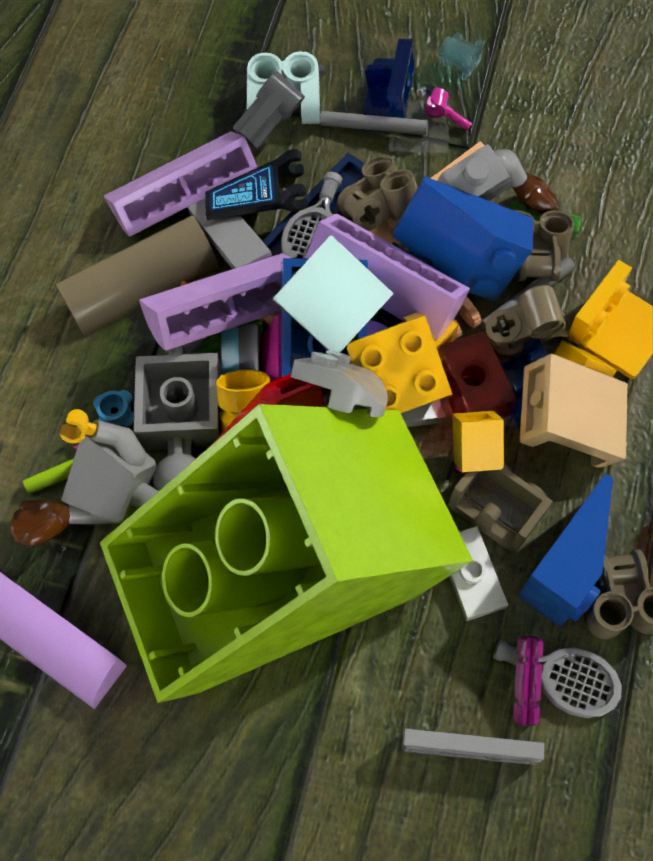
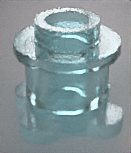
(461, 54)

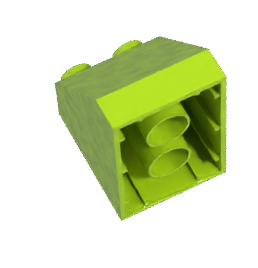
(278, 543)

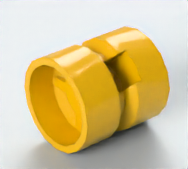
(236, 391)

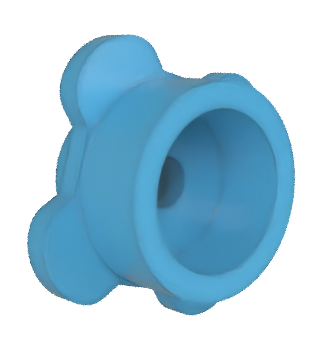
(115, 399)

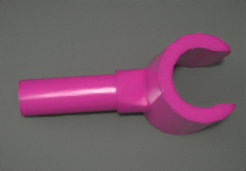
(437, 107)

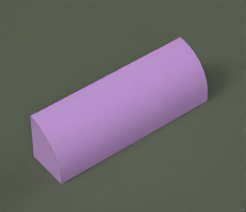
(179, 182)
(413, 282)
(214, 303)
(56, 645)

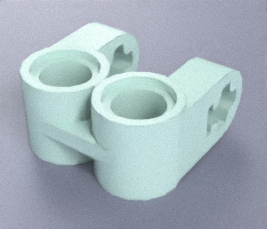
(299, 69)

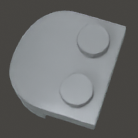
(349, 383)

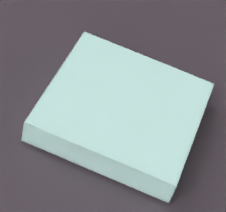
(333, 295)

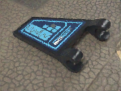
(259, 190)

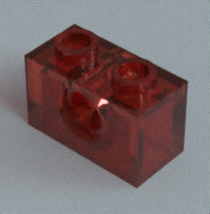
(476, 359)

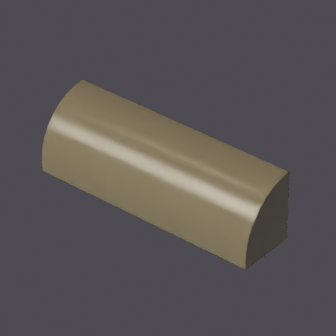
(142, 270)

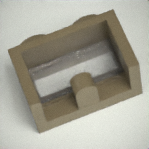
(500, 505)

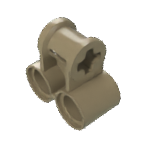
(382, 193)
(550, 245)
(533, 318)
(624, 590)

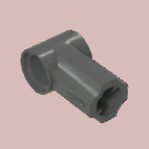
(274, 103)

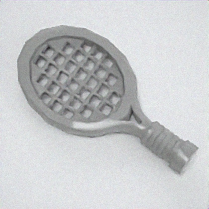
(331, 183)
(509, 654)

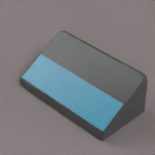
(241, 348)

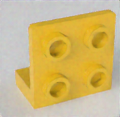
(616, 324)
(404, 362)

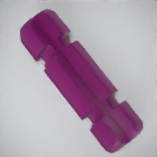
(528, 680)

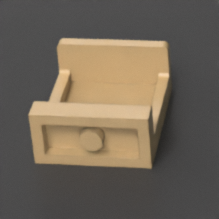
(574, 409)

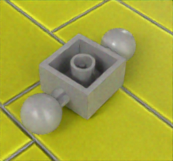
(172, 425)

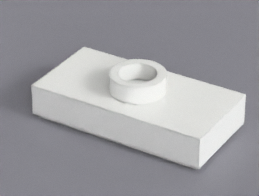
(477, 583)

